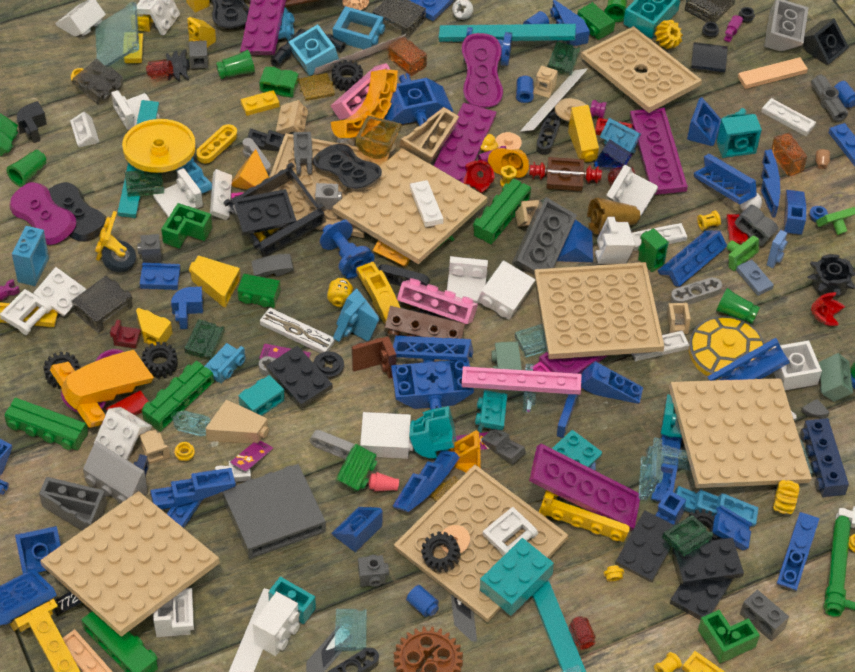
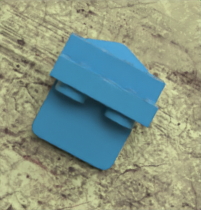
(356, 317)

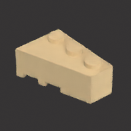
(430, 136)

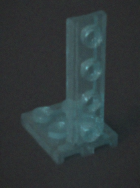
(651, 465)

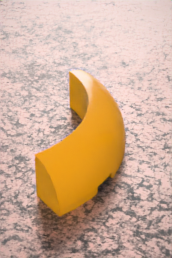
(376, 103)

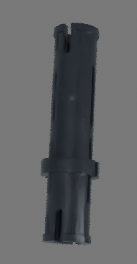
(284, 52)

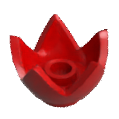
(472, 178)
(825, 308)

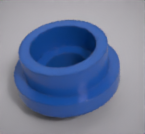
(817, 212)

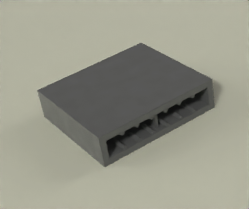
(274, 511)

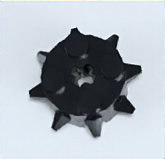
(832, 275)

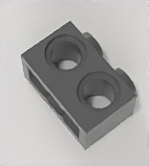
(764, 615)

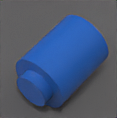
(538, 18)
(524, 89)
(846, 94)
(423, 601)

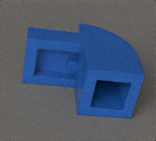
(186, 302)
(671, 507)

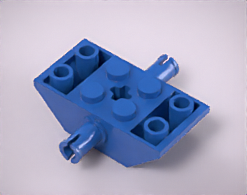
(416, 100)
(430, 383)

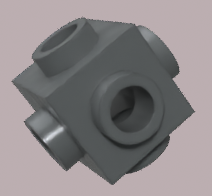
(372, 570)

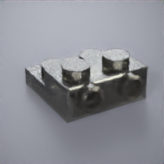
(98, 81)

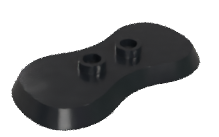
(230, 13)
(351, 170)
(88, 219)

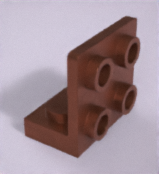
(374, 353)

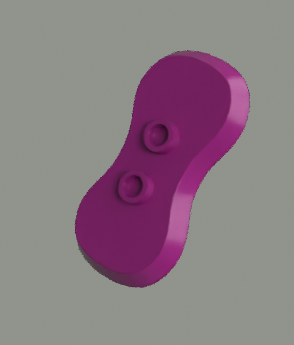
(482, 82)
(36, 207)

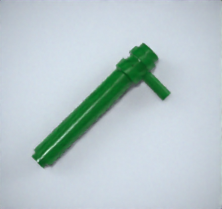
(835, 593)

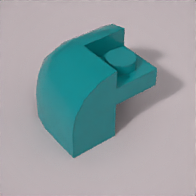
(433, 432)

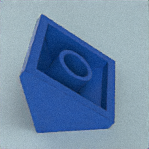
(704, 124)
(578, 245)
(359, 527)
(35, 546)

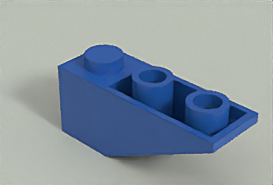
(565, 16)
(795, 212)
(607, 383)

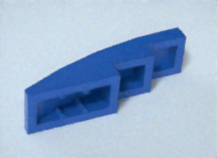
(771, 182)
(669, 471)
(423, 484)
(194, 489)

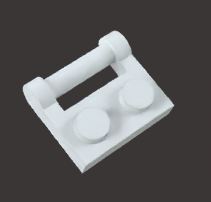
(21, 307)
(506, 527)

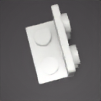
(162, 12)
(128, 109)
(632, 190)
(183, 192)
(467, 277)
(59, 290)
(121, 431)

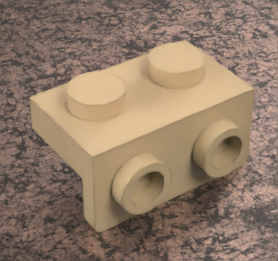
(292, 117)

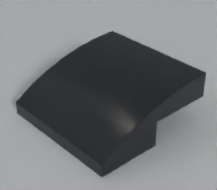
(709, 57)

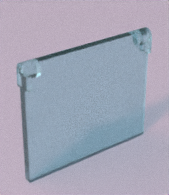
(117, 35)

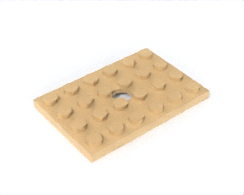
(631, 49)

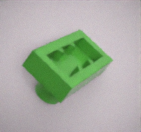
(837, 219)
(743, 252)

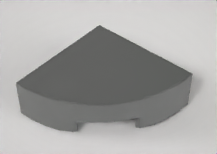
(815, 409)

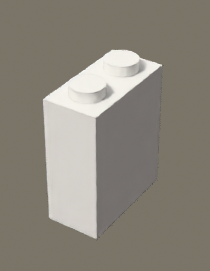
(506, 290)
(386, 434)

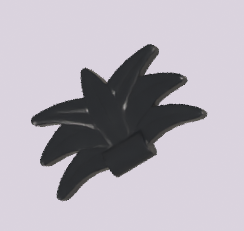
(180, 65)

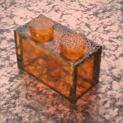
(407, 56)
(789, 154)

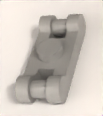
(249, 146)

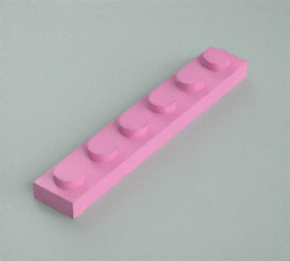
(521, 380)

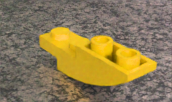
(378, 288)

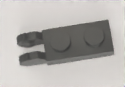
(303, 150)

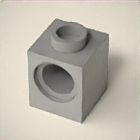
(327, 195)

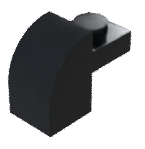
(30, 119)

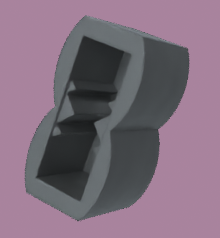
(754, 222)

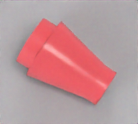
(382, 482)

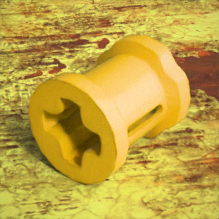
(508, 173)
(708, 220)
(669, 664)

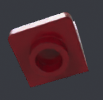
(125, 336)

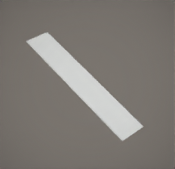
(356, 56)
(553, 100)
(248, 652)

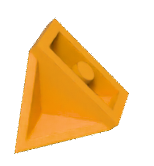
(250, 173)
(469, 452)

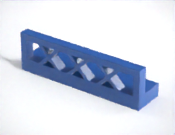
(730, 179)
(693, 257)
(436, 348)
(764, 364)

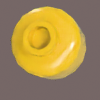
(339, 291)

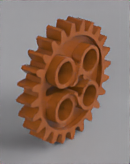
(412, 649)

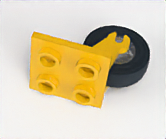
(115, 254)

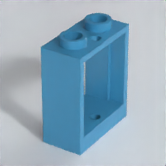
(354, 38)
(30, 256)

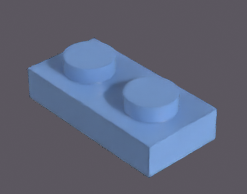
(778, 245)

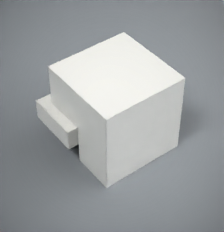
(614, 242)
(175, 616)

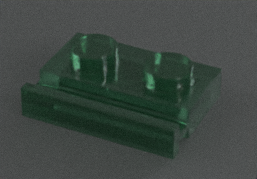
(564, 58)
(143, 183)
(204, 339)
(687, 535)

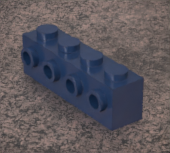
(824, 458)

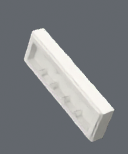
(220, 192)

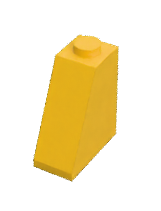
(583, 133)
(215, 278)

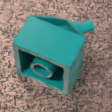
(738, 134)

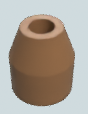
(822, 158)

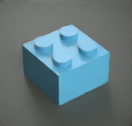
(313, 49)

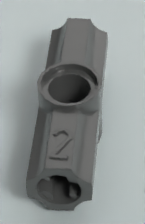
(829, 98)

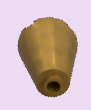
(602, 208)

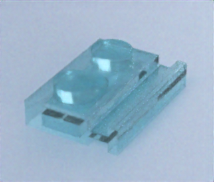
(531, 340)
(528, 397)
(350, 629)

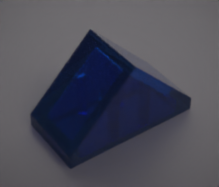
(613, 156)

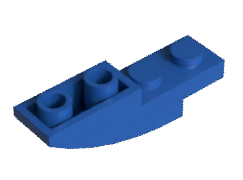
(798, 551)

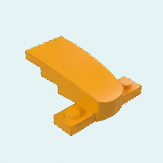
(100, 382)

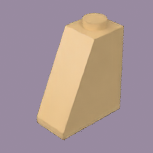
(236, 425)

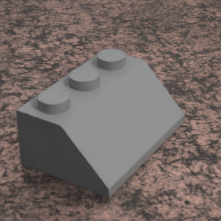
(786, 25)
(113, 474)

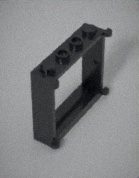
(292, 231)

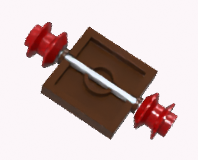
(565, 173)

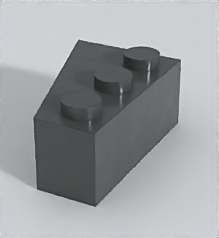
(73, 502)

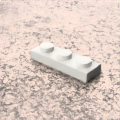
(426, 203)

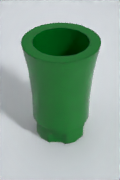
(616, 9)
(236, 65)
(26, 168)
(737, 307)

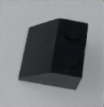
(825, 41)

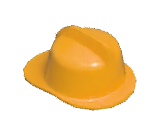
(514, 157)

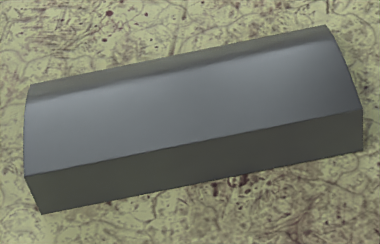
(544, 236)

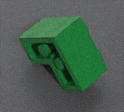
(186, 222)
(727, 640)

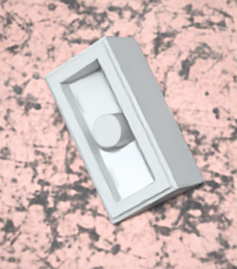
(84, 130)

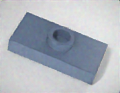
(754, 277)

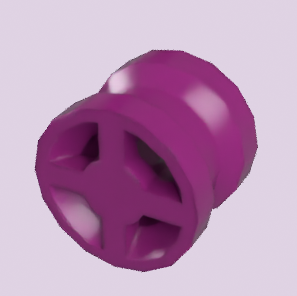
(598, 109)

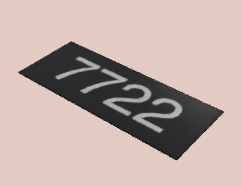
(66, 602)

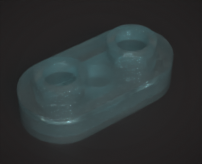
(191, 422)

